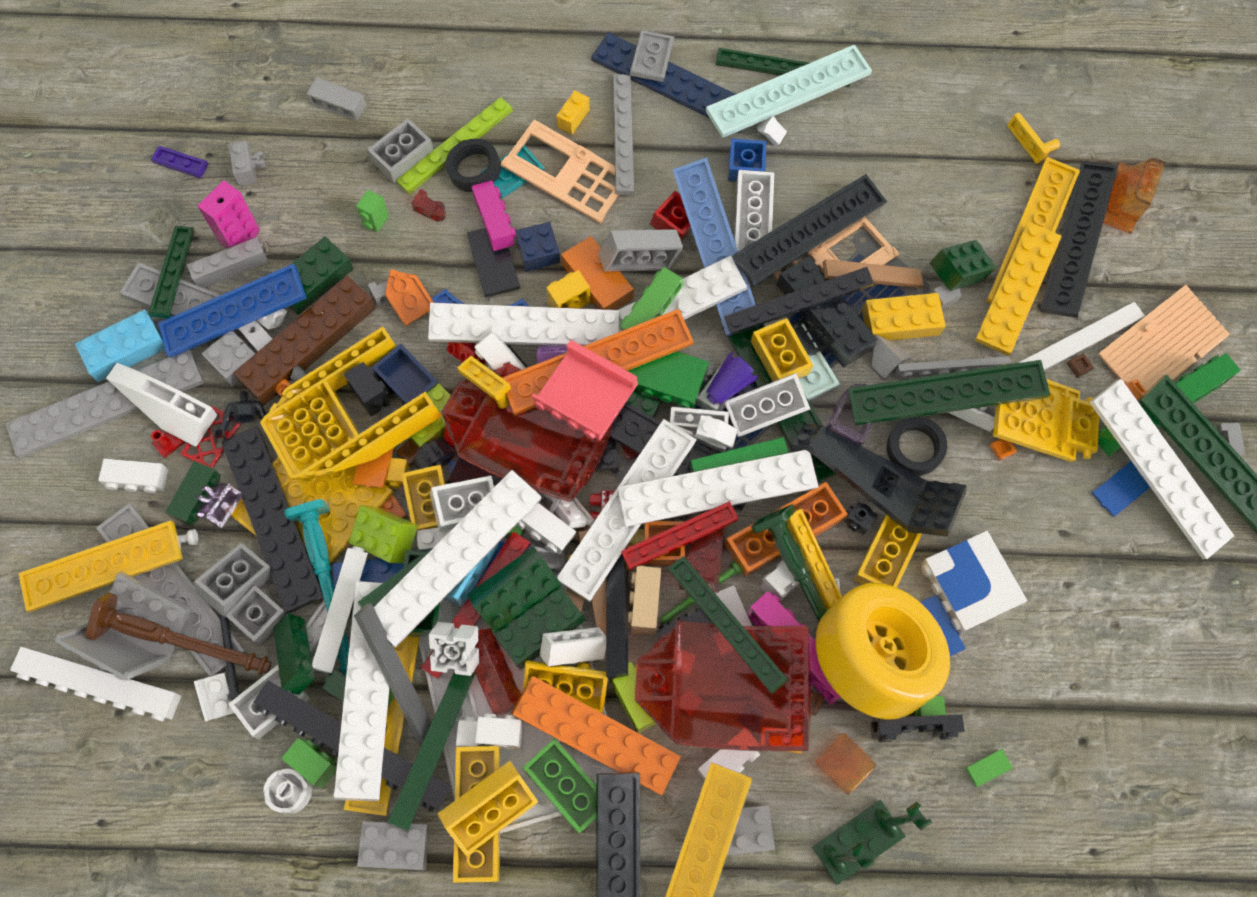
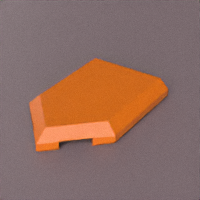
(407, 296)

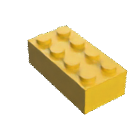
(904, 316)
(887, 554)

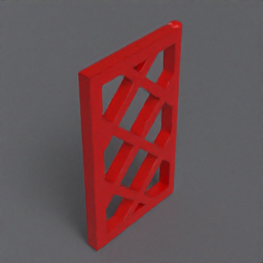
(218, 452)

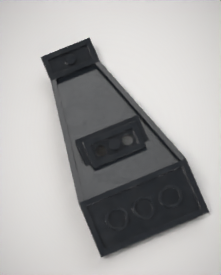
(902, 495)

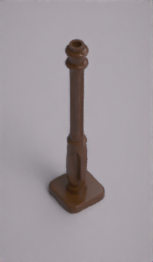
(105, 616)

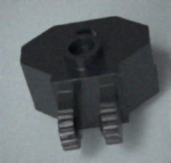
(433, 454)

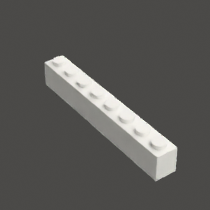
(95, 683)

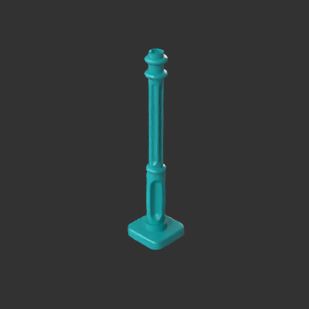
(317, 549)

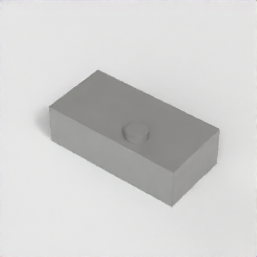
(640, 250)

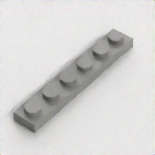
(924, 369)

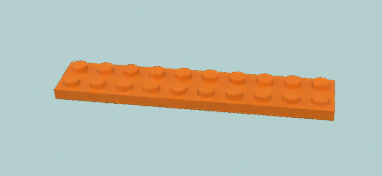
(625, 349)

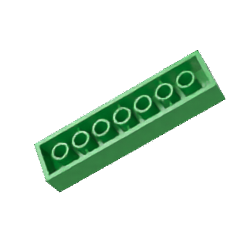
(1195, 386)

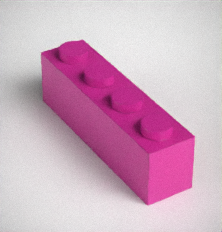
(493, 215)

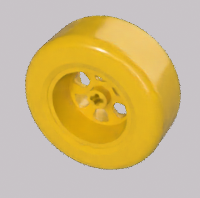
(866, 670)

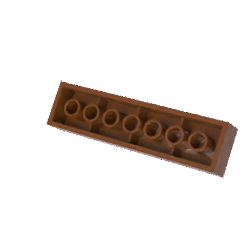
(305, 339)

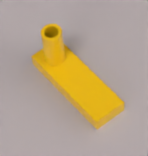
(1030, 140)
(486, 380)

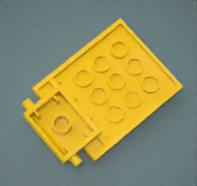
(1051, 424)

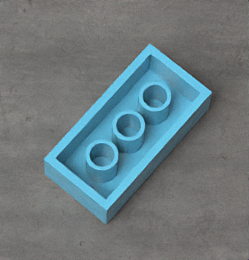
(121, 343)

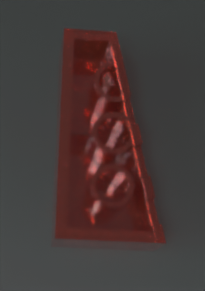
(707, 557)

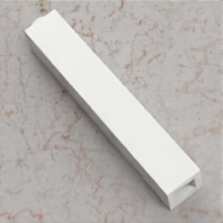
(339, 610)

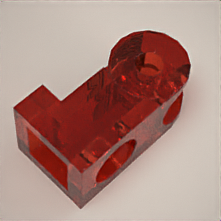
(427, 207)

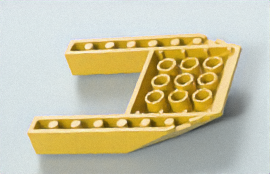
(314, 428)

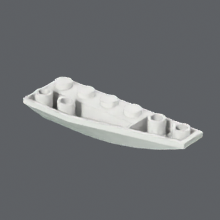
(163, 404)

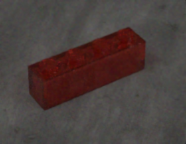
(495, 674)

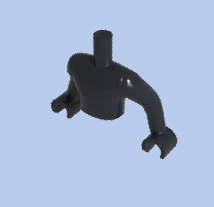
(242, 411)

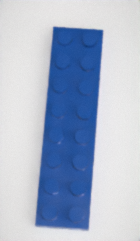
(231, 310)

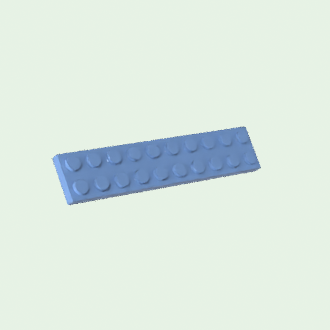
(710, 227)

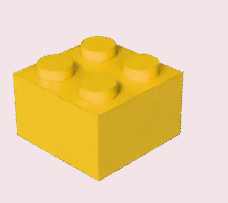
(569, 292)

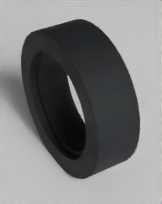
(468, 148)
(929, 428)

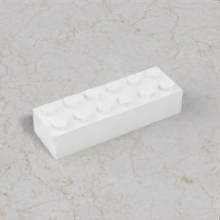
(753, 206)

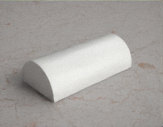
(767, 405)

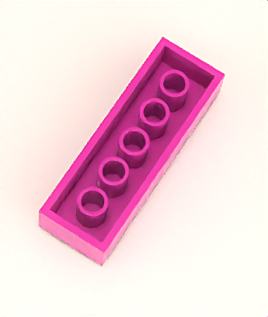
(769, 612)

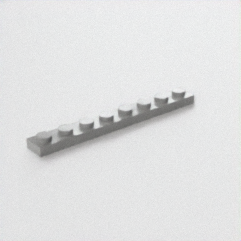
(623, 135)

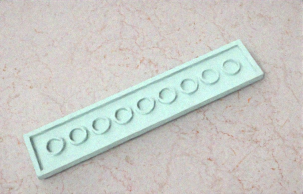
(788, 91)

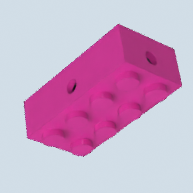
(228, 216)

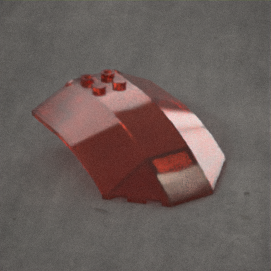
(531, 443)
(712, 699)

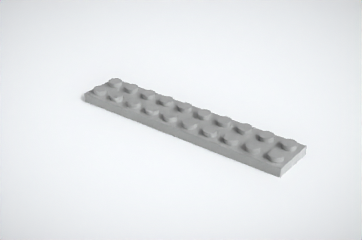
(94, 407)
(172, 581)

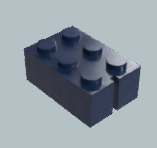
(404, 375)

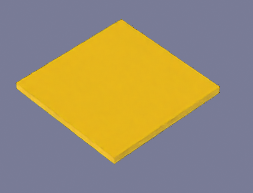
(333, 488)

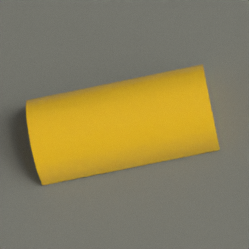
(580, 683)

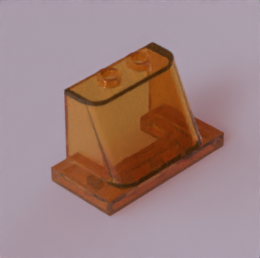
(1133, 193)

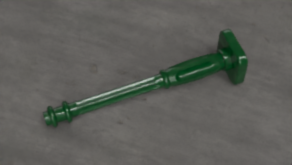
(791, 553)

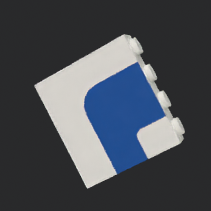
(973, 582)

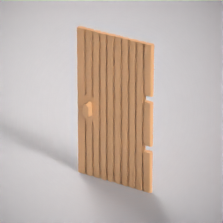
(1165, 340)

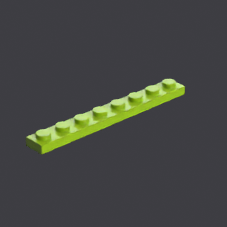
(437, 158)

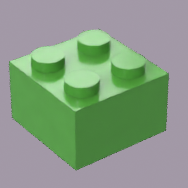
(310, 763)

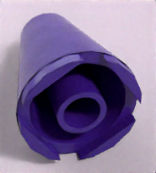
(730, 379)

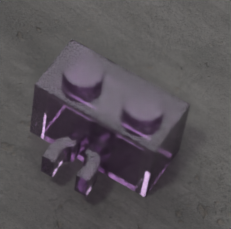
(219, 504)

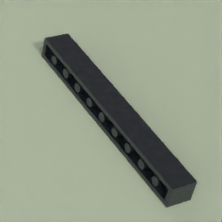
(327, 731)

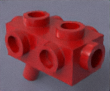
(463, 351)

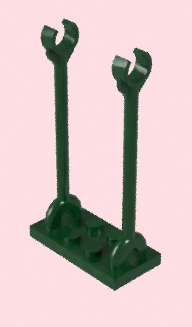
(864, 839)

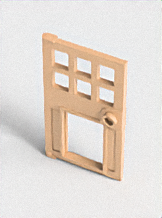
(569, 174)
(822, 252)

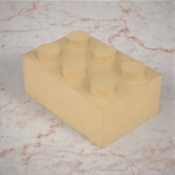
(644, 600)

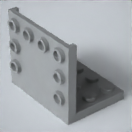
(122, 653)

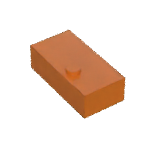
(607, 289)

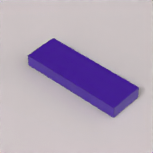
(179, 162)

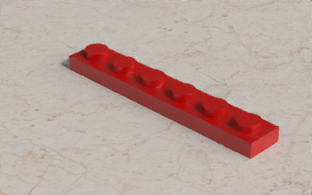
(679, 535)

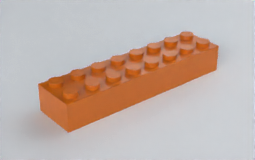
(595, 734)

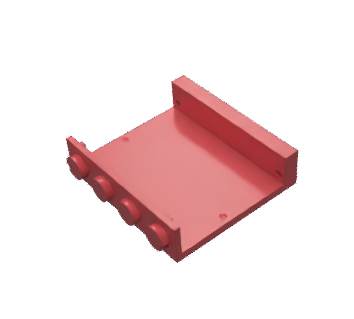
(586, 391)

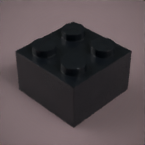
(367, 388)

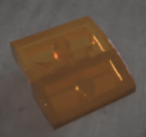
(845, 763)

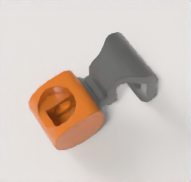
(297, 374)

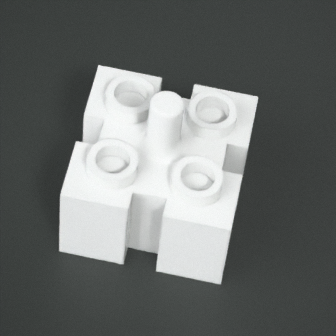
(454, 648)

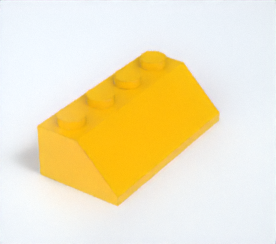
(487, 808)

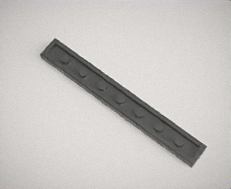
(393, 671)

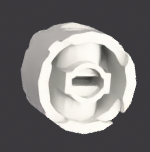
(287, 791)

